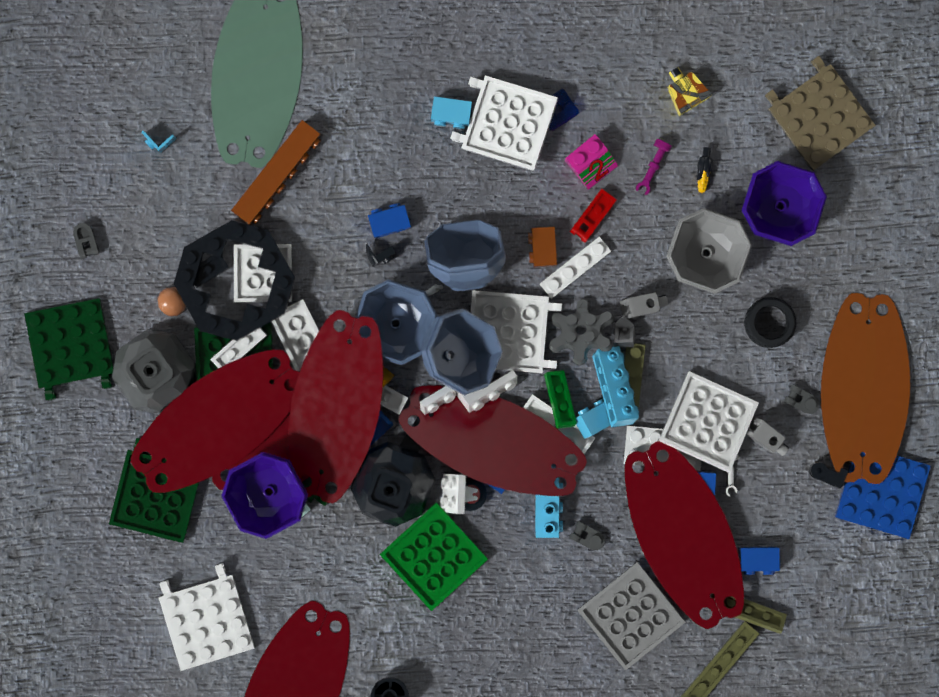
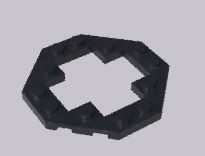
(214, 245)

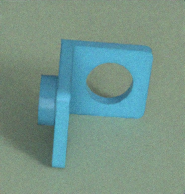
(163, 146)

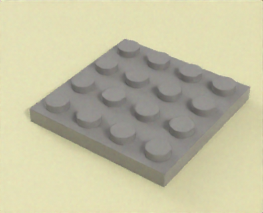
(631, 616)

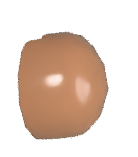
(170, 302)

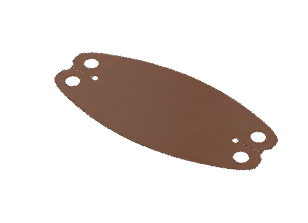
(865, 388)

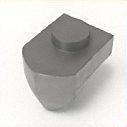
(624, 333)

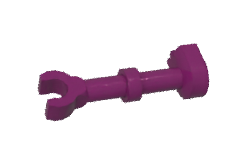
(654, 165)

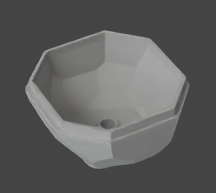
(724, 240)

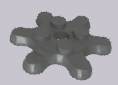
(581, 343)

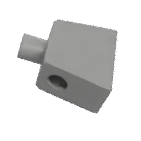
(637, 306)
(762, 432)

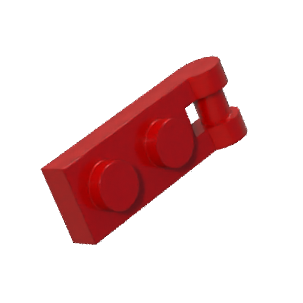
(593, 214)

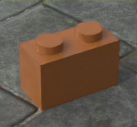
(543, 247)

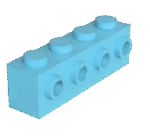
(615, 387)
(547, 514)

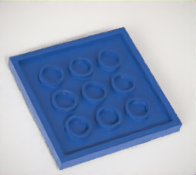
(886, 505)

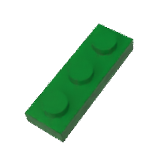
(560, 399)

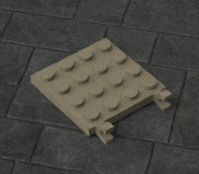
(820, 115)

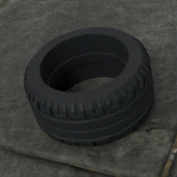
(789, 316)

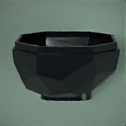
(394, 467)

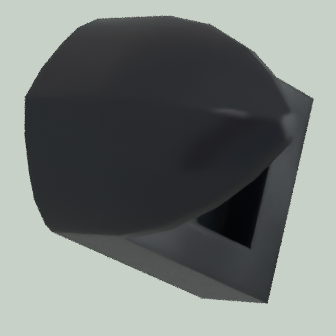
(385, 256)

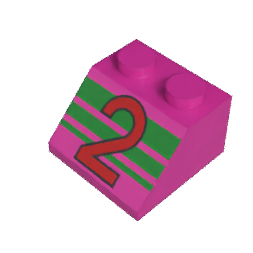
(591, 161)

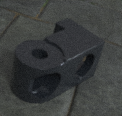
(822, 473)

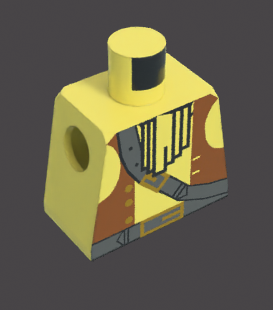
(686, 91)

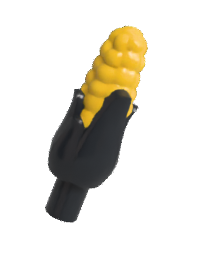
(704, 169)

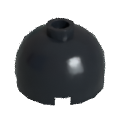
(390, 688)

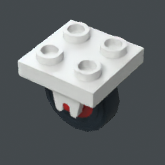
(461, 494)

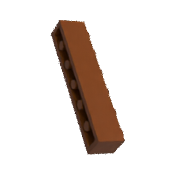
(276, 173)

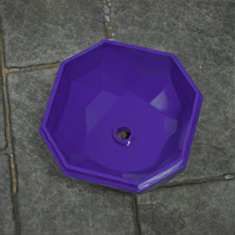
(796, 190)
(253, 507)

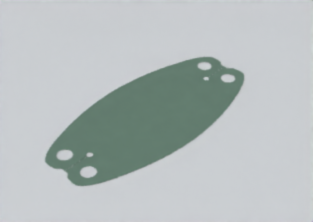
(256, 77)

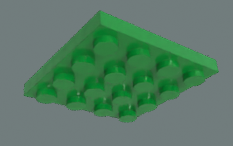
(433, 556)

